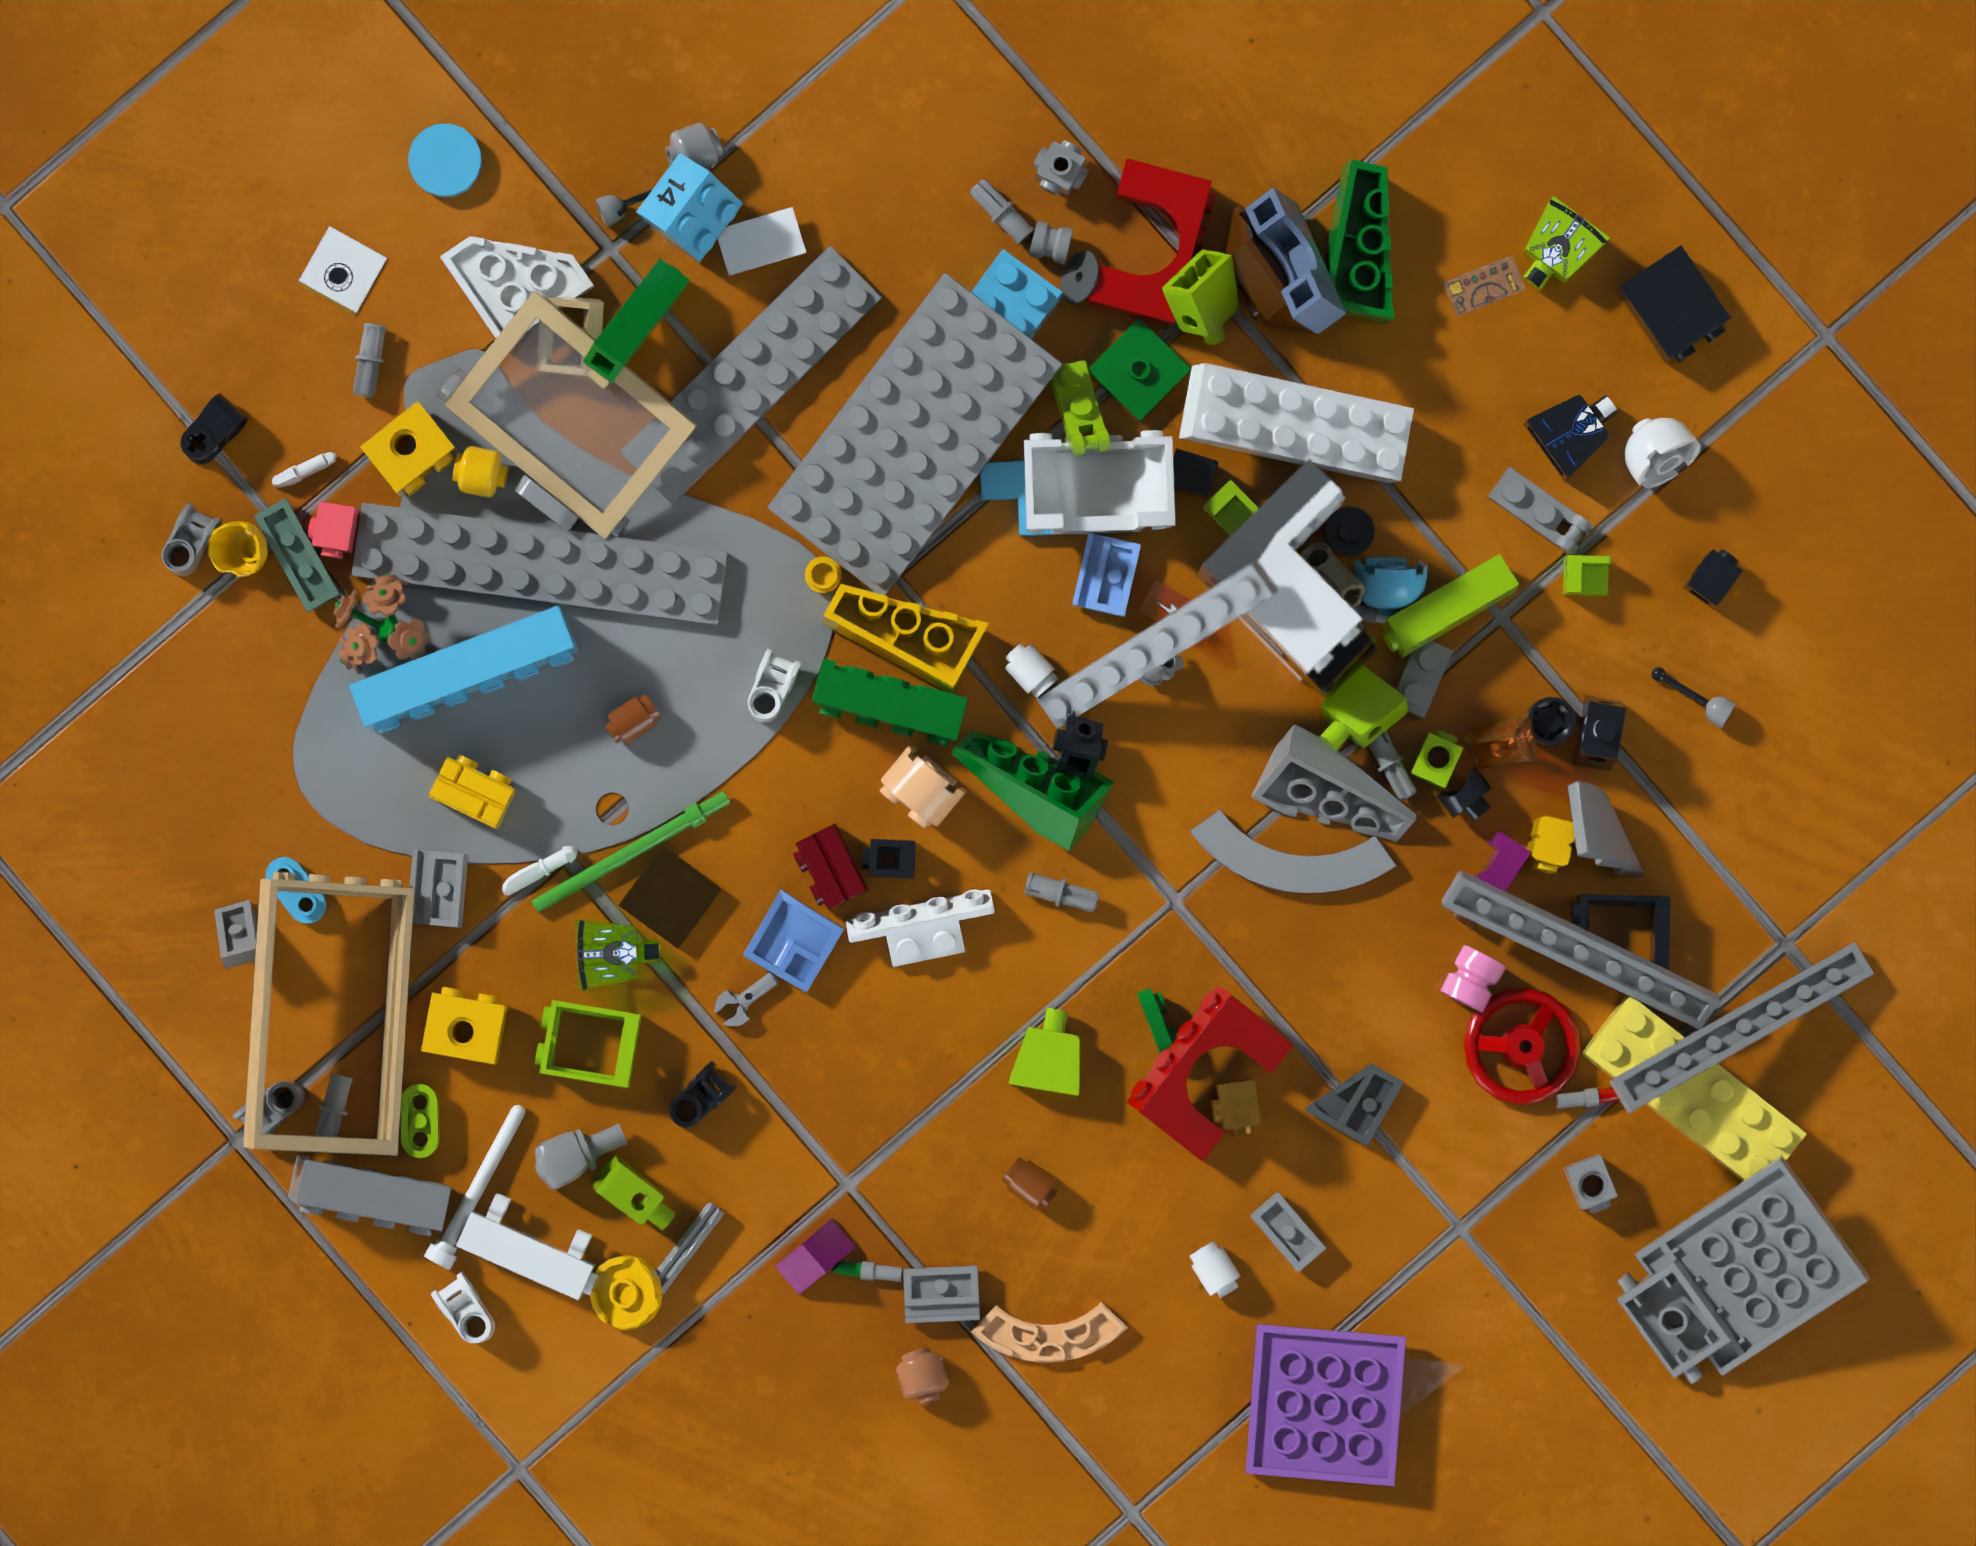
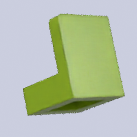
(1230, 508)
(1586, 575)

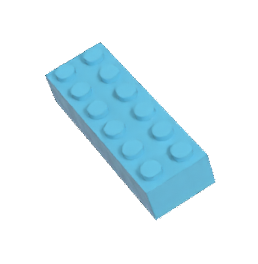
(463, 669)

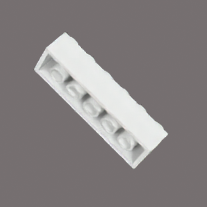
(1296, 423)

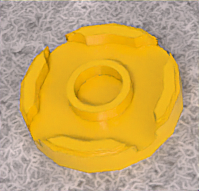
(626, 1292)

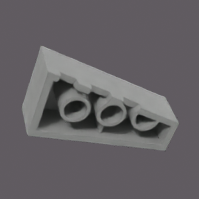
(369, 1195)

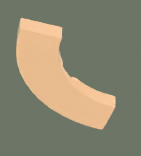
(1049, 1342)

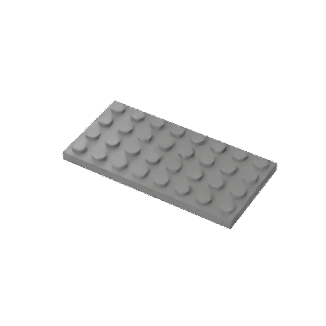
(914, 435)

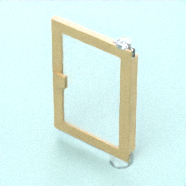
(565, 423)

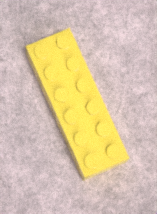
(1709, 1108)

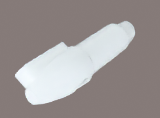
(298, 473)

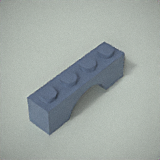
(1285, 232)

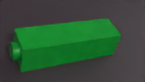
(636, 320)

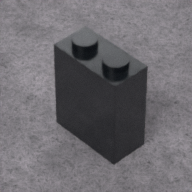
(1674, 305)

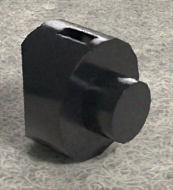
(1349, 531)
(1469, 798)

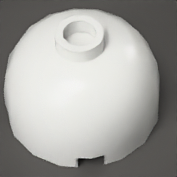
(1657, 449)

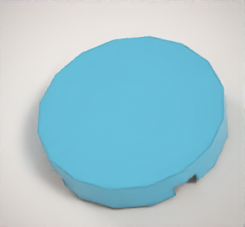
(445, 160)

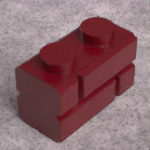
(830, 866)

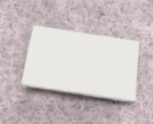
(761, 241)

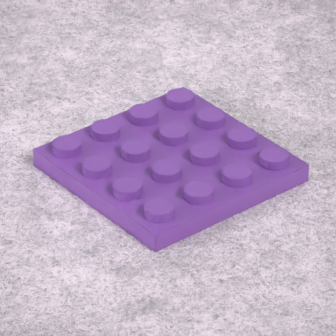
(1325, 1404)

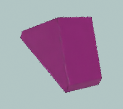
(815, 1256)

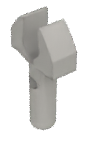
(745, 999)

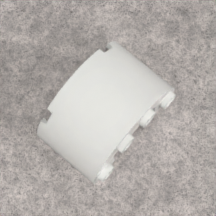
(1099, 490)

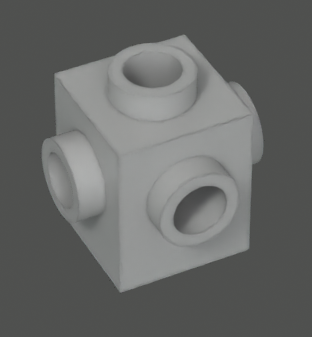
(1056, 181)

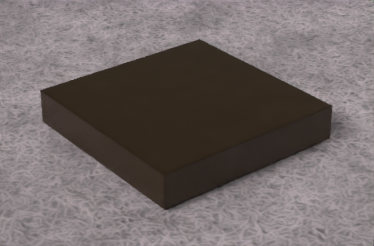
(670, 897)

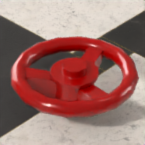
(1523, 1046)

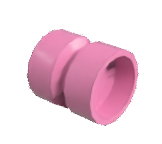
(1473, 978)

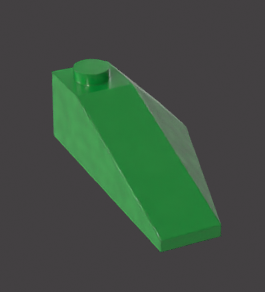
(1048, 801)

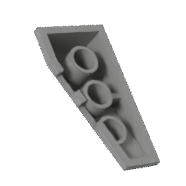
(1325, 784)

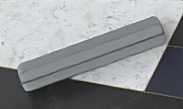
(688, 1244)

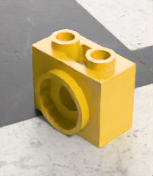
(431, 453)
(484, 1015)

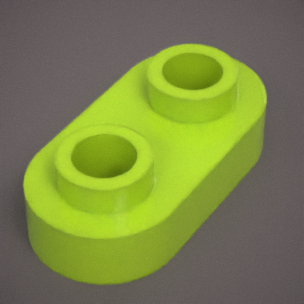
(417, 1120)

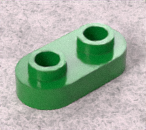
(1153, 1007)

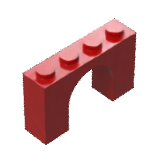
(1183, 201)
(1218, 1023)

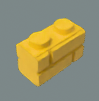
(473, 792)
(1550, 844)

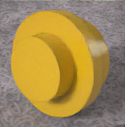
(823, 575)

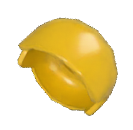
(237, 548)

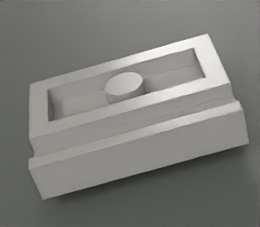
(438, 887)
(941, 1294)

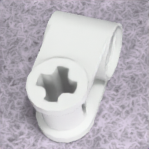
(773, 684)
(463, 1308)

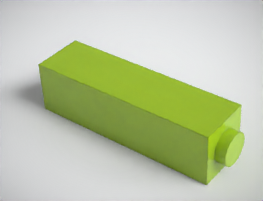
(1449, 606)

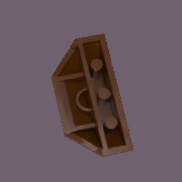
(1259, 275)

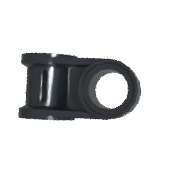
(216, 426)
(703, 1094)

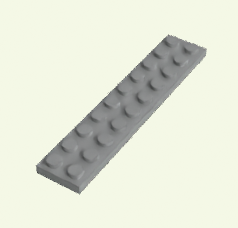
(540, 564)

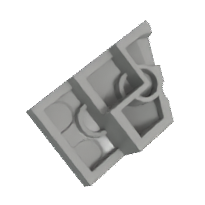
(1600, 832)

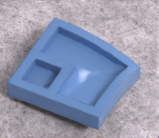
(793, 941)

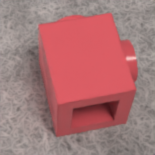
(334, 529)

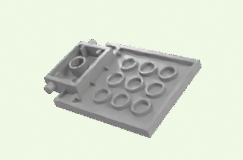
(1739, 1274)

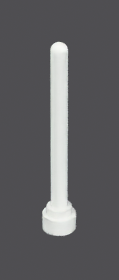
(443, 1250)

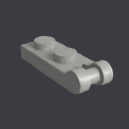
(1539, 510)

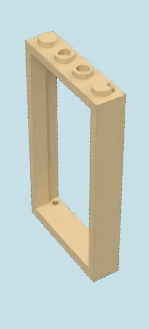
(394, 1018)

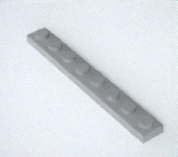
(1158, 643)
(1580, 950)
(1741, 1028)

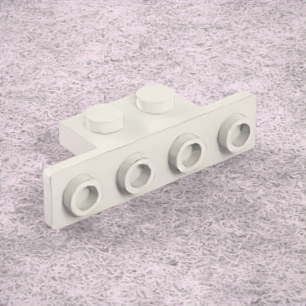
(922, 929)

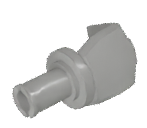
(572, 1153)

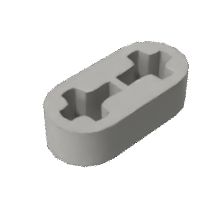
(545, 503)

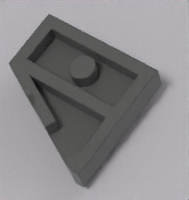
(1358, 1103)

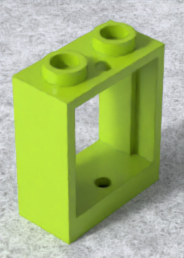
(627, 1051)

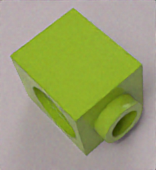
(1436, 776)

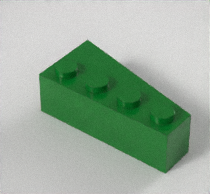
(1361, 243)
(889, 702)

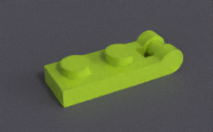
(1079, 409)

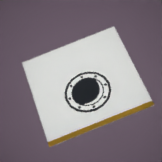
(342, 270)

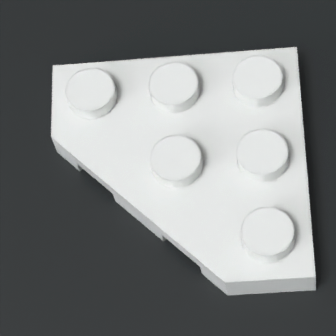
(504, 275)

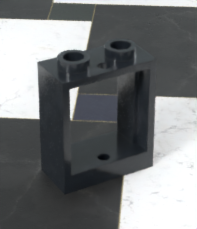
(1659, 919)

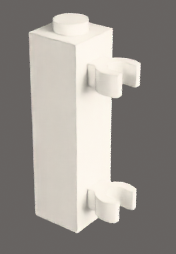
(528, 1255)

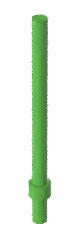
(694, 816)

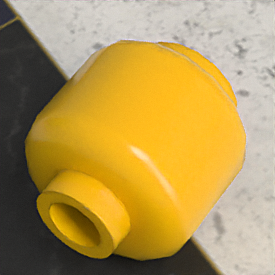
(479, 471)

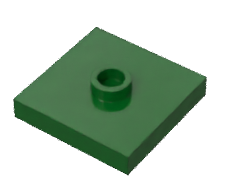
(1139, 370)

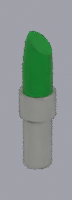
(868, 1271)

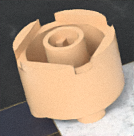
(921, 787)

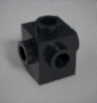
(1079, 747)

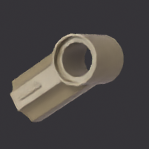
(1334, 573)

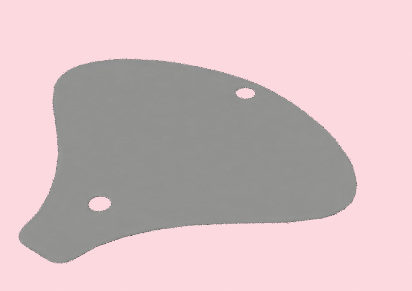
(552, 726)

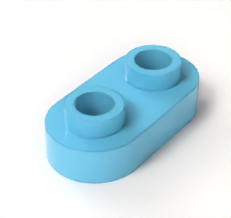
(292, 900)

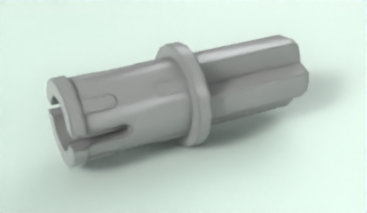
(1001, 211)
(369, 360)
(1392, 766)
(1061, 892)
(333, 1106)

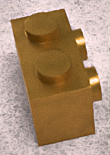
(1237, 1107)

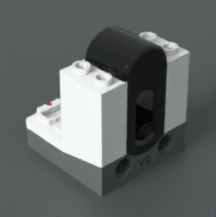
(1305, 618)

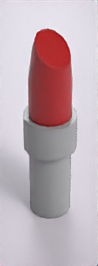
(1586, 1097)

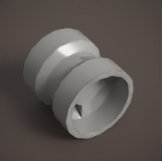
(1051, 242)

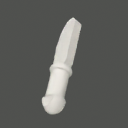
(537, 870)

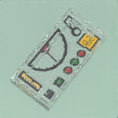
(1484, 286)

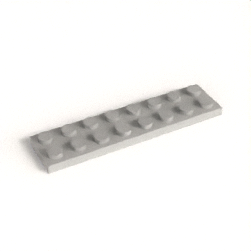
(765, 365)

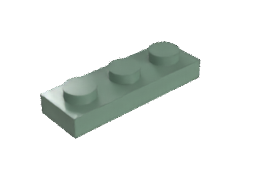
(297, 555)

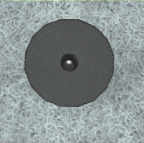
(1079, 277)

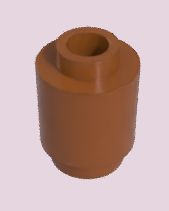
(632, 719)
(1030, 1183)

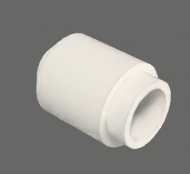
(1030, 669)
(1215, 1269)

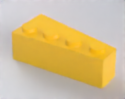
(911, 636)

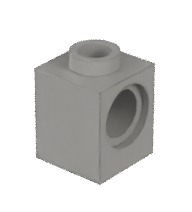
(1579, 1171)

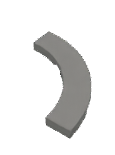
(1290, 871)

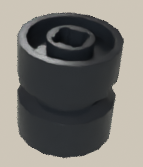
(1551, 721)

